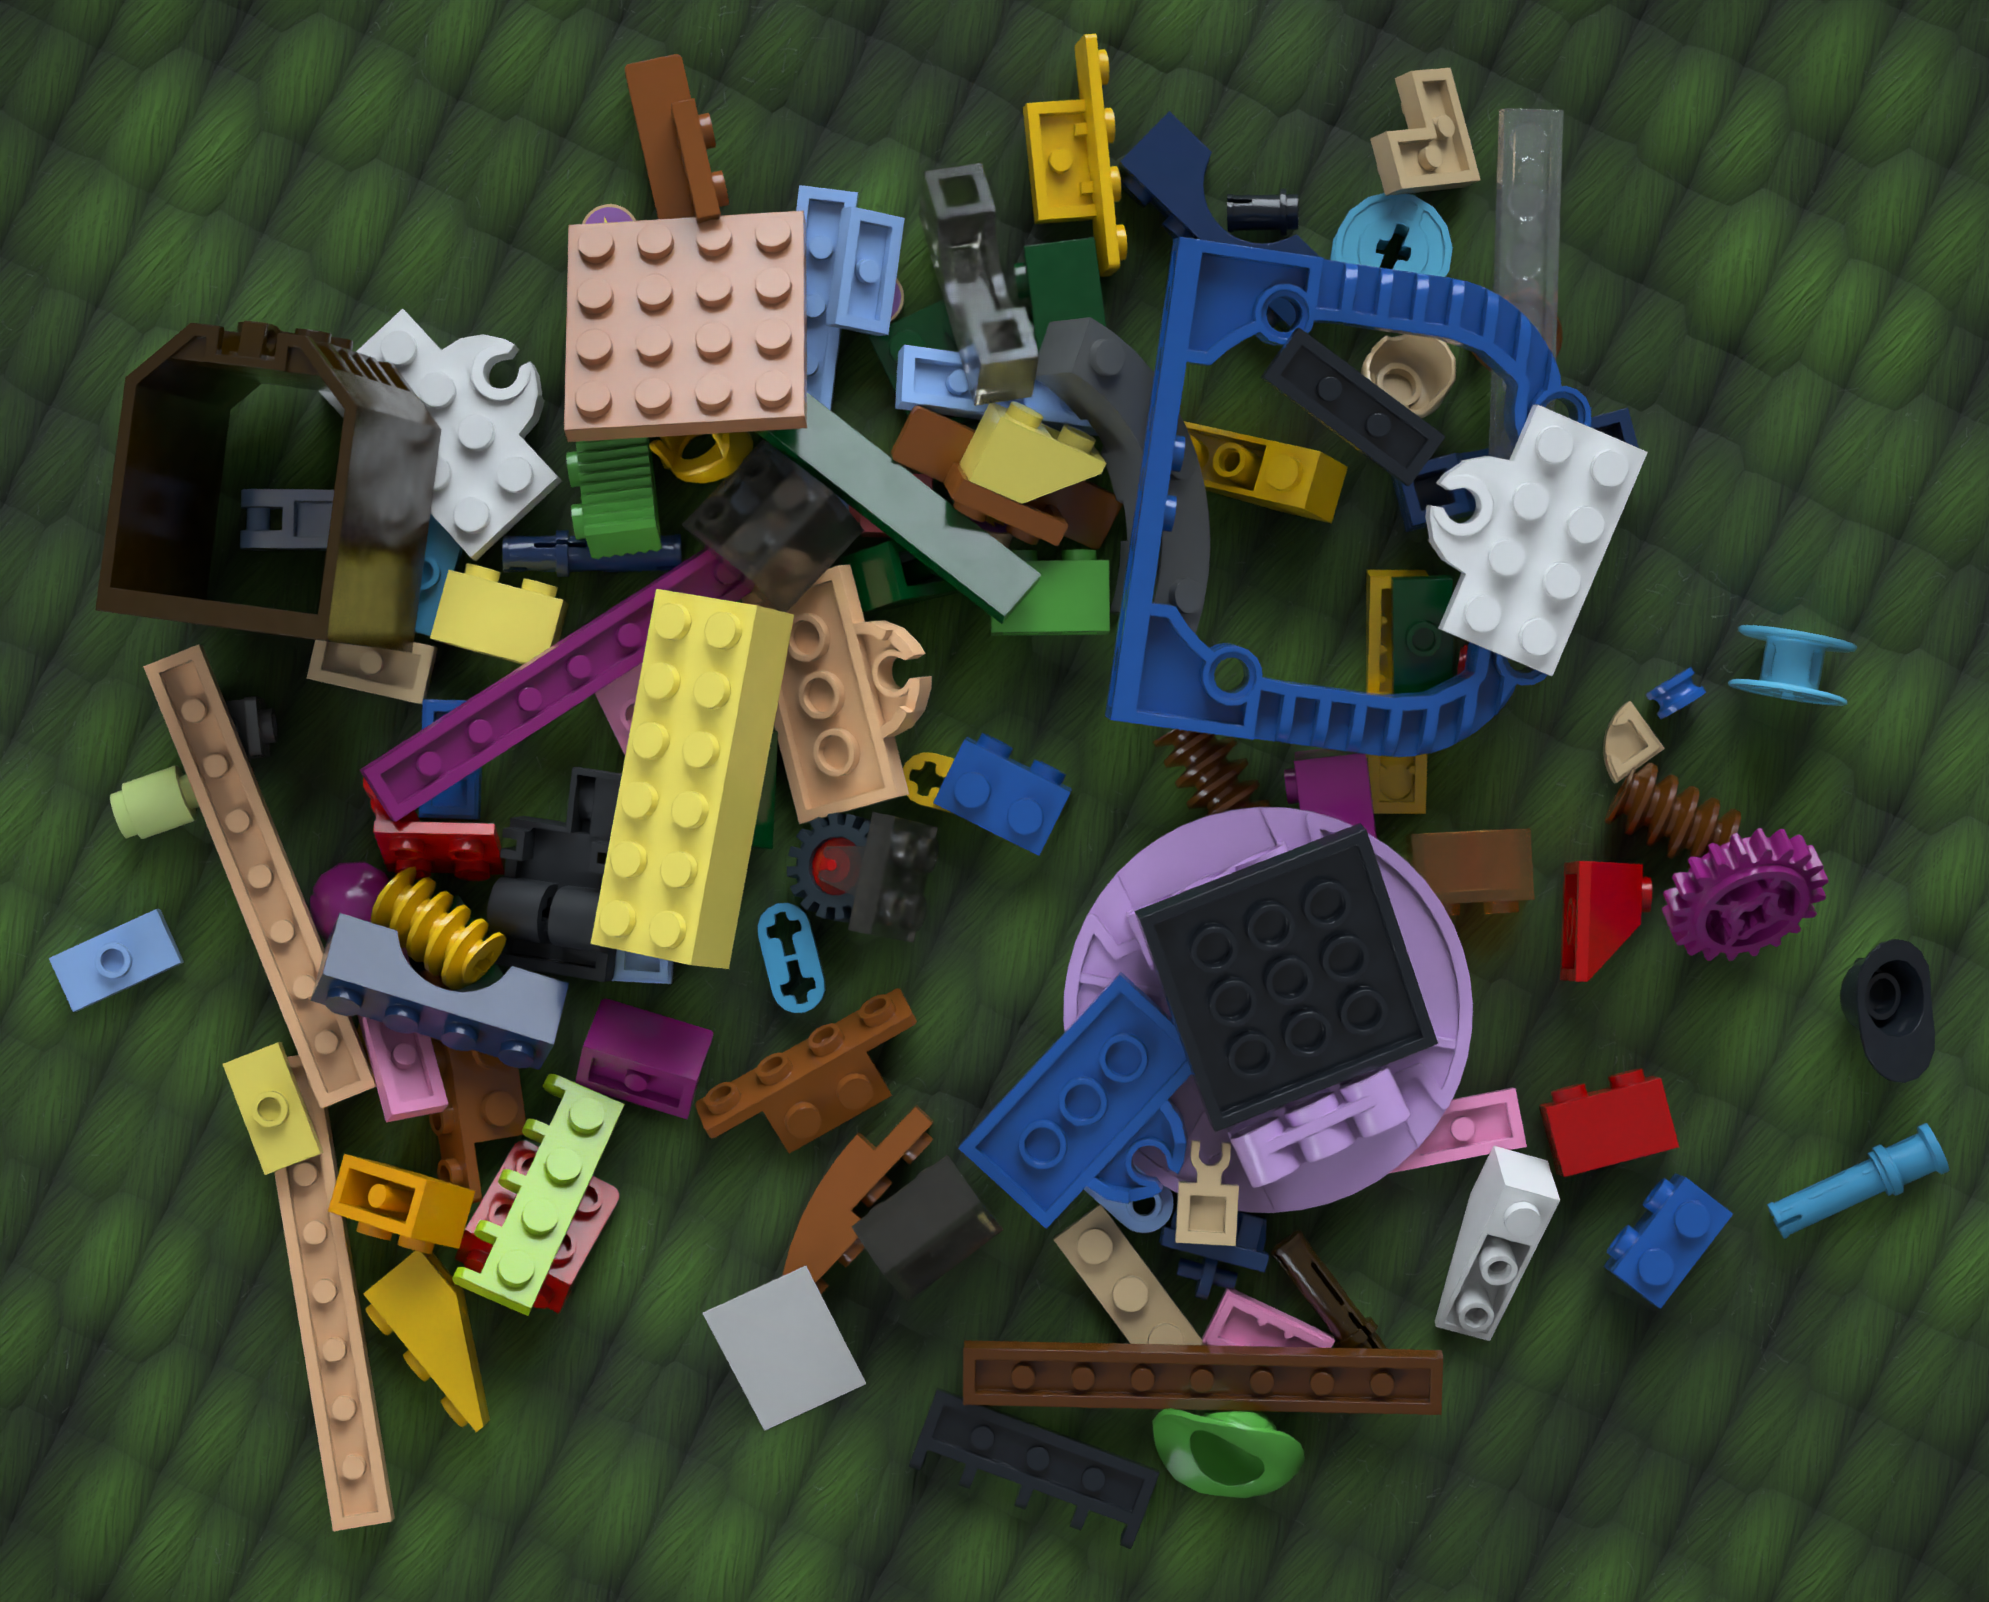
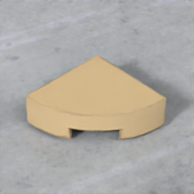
(1628, 742)

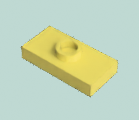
(272, 1108)

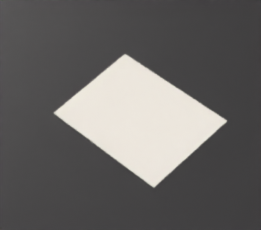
(784, 1348)

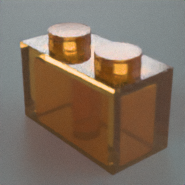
(1475, 867)

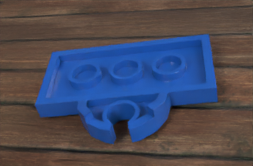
(1089, 1109)

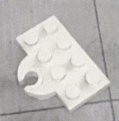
(484, 465)
(1532, 536)

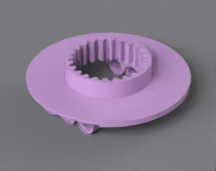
(1335, 1137)

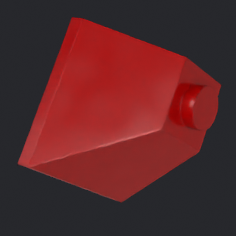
(1599, 913)

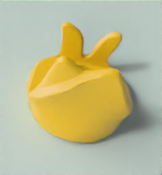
(710, 467)

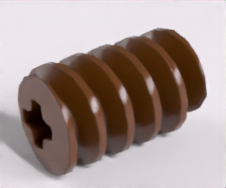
(1209, 771)
(1671, 814)

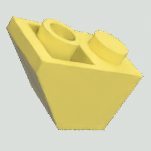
(1026, 458)

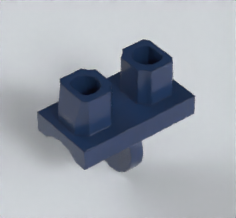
(1246, 1253)

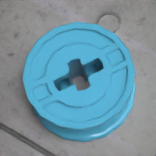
(1379, 216)
(1792, 665)

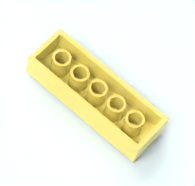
(692, 779)

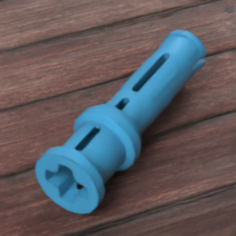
(1885, 1171)

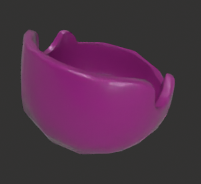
(348, 890)

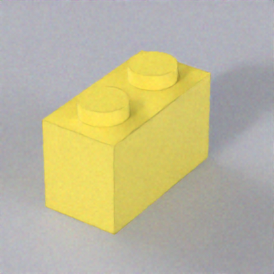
(497, 617)

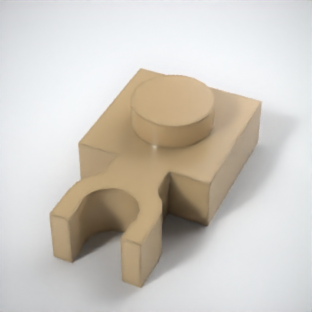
(1207, 1207)

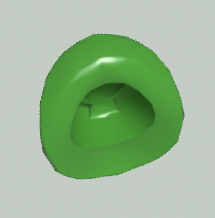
(1226, 1451)

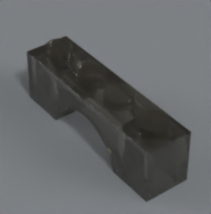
(987, 328)

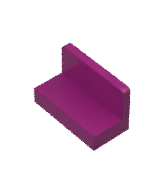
(643, 1058)

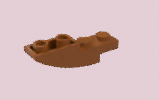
(854, 1176)

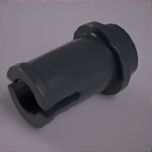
(1263, 212)

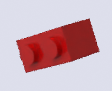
(1608, 1123)

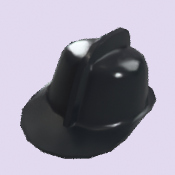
(1892, 1008)

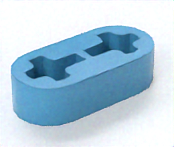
(777, 961)

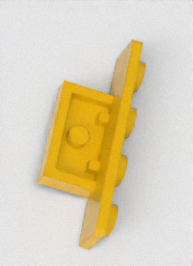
(1072, 160)

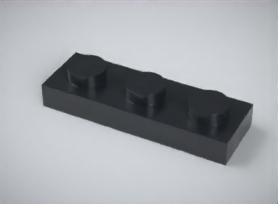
(1352, 407)

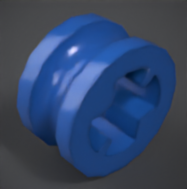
(1675, 693)

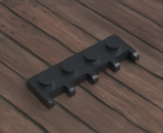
(1037, 1461)

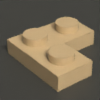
(1435, 147)
(375, 670)

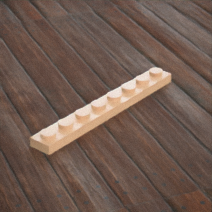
(258, 871)
(333, 1331)

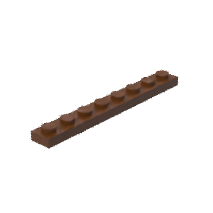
(1202, 1377)

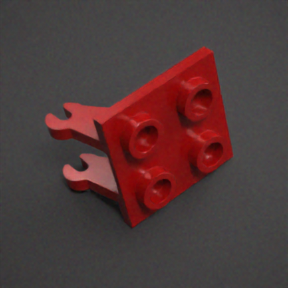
(436, 847)

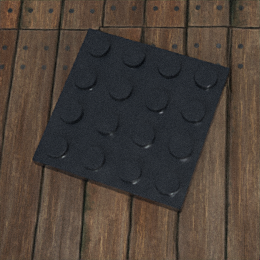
(1287, 977)

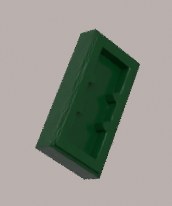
(1419, 649)

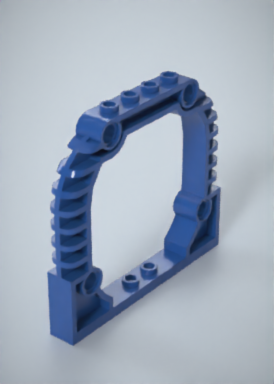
(1210, 305)

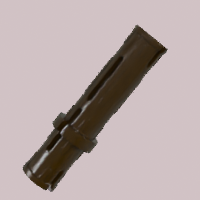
(1325, 1294)

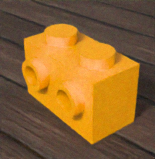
(401, 1203)

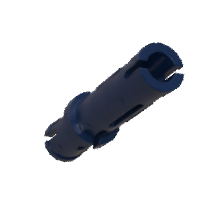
(567, 555)

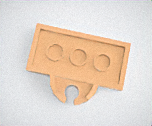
(842, 702)

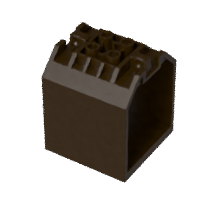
(173, 470)

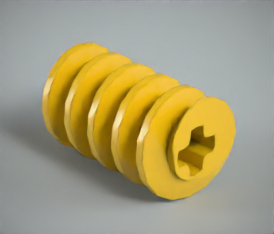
(433, 933)

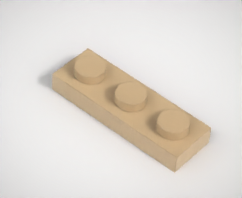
(1124, 1282)

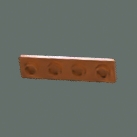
(675, 141)
(936, 447)
(815, 1081)
(481, 1107)

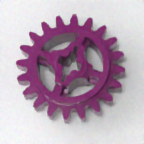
(1744, 894)

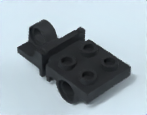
(555, 884)

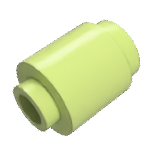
(154, 803)

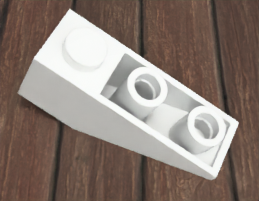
(1496, 1241)

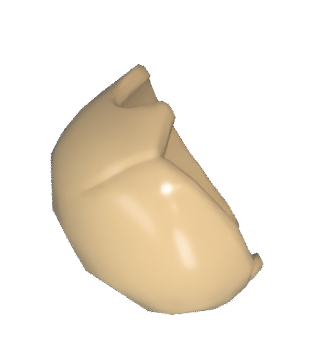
(1412, 371)

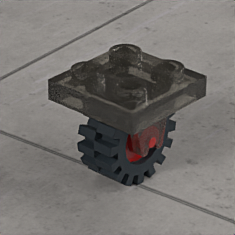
(866, 872)

